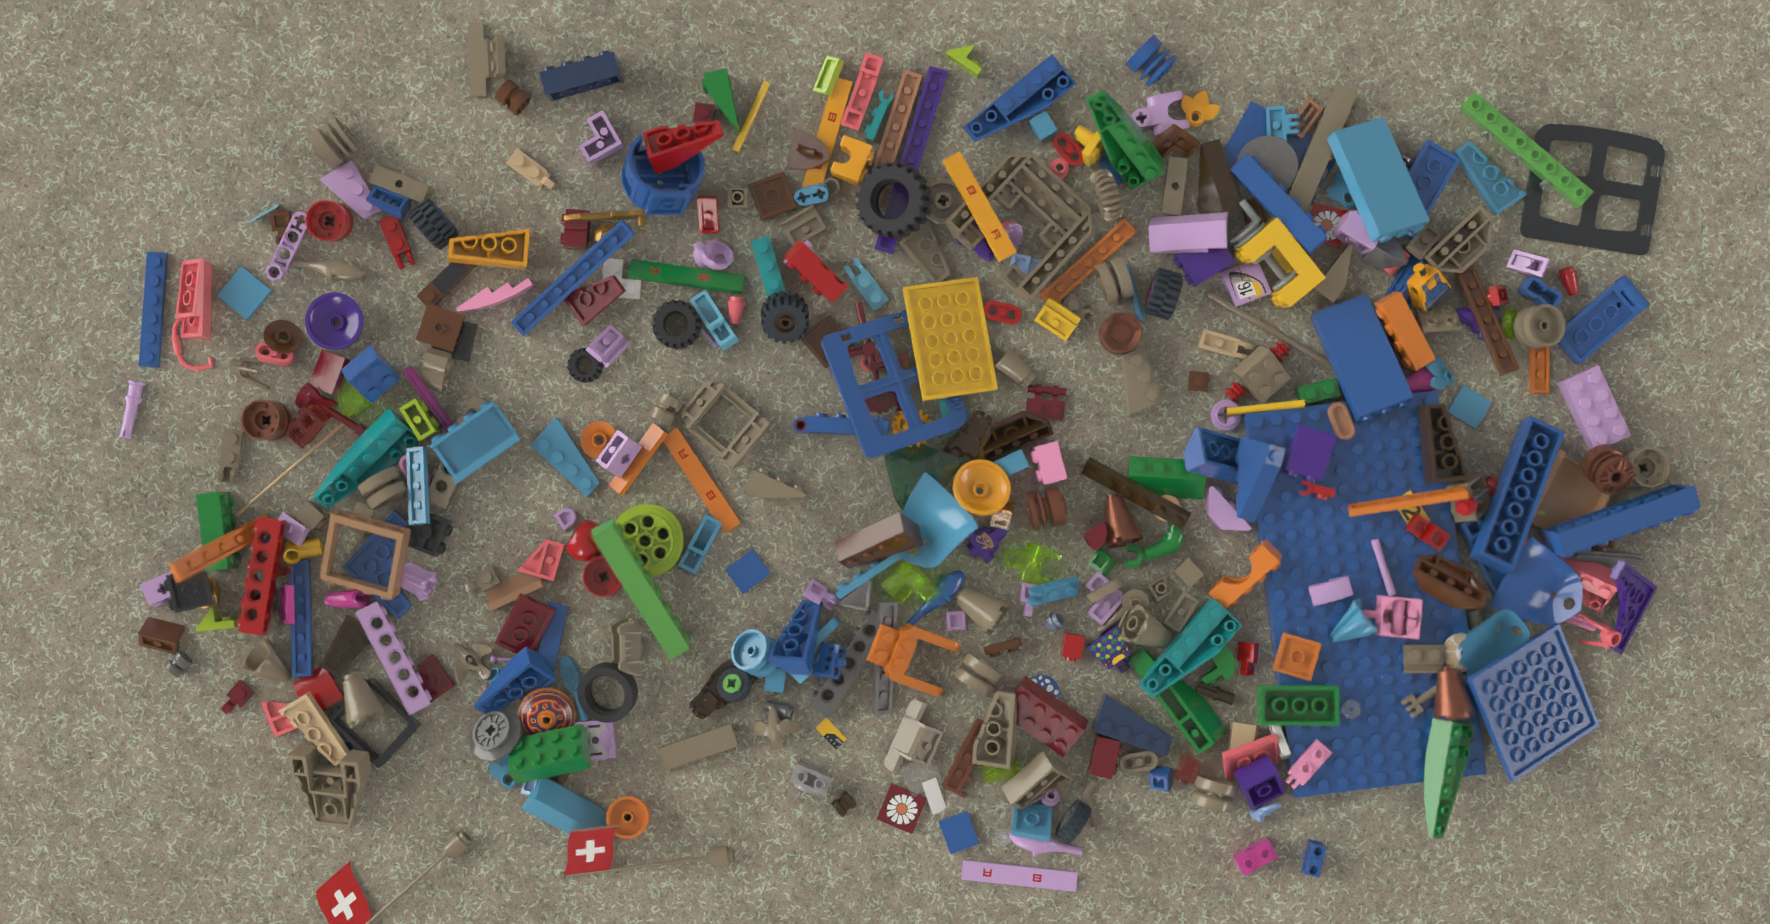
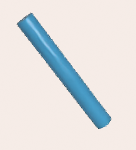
(1135, 299)

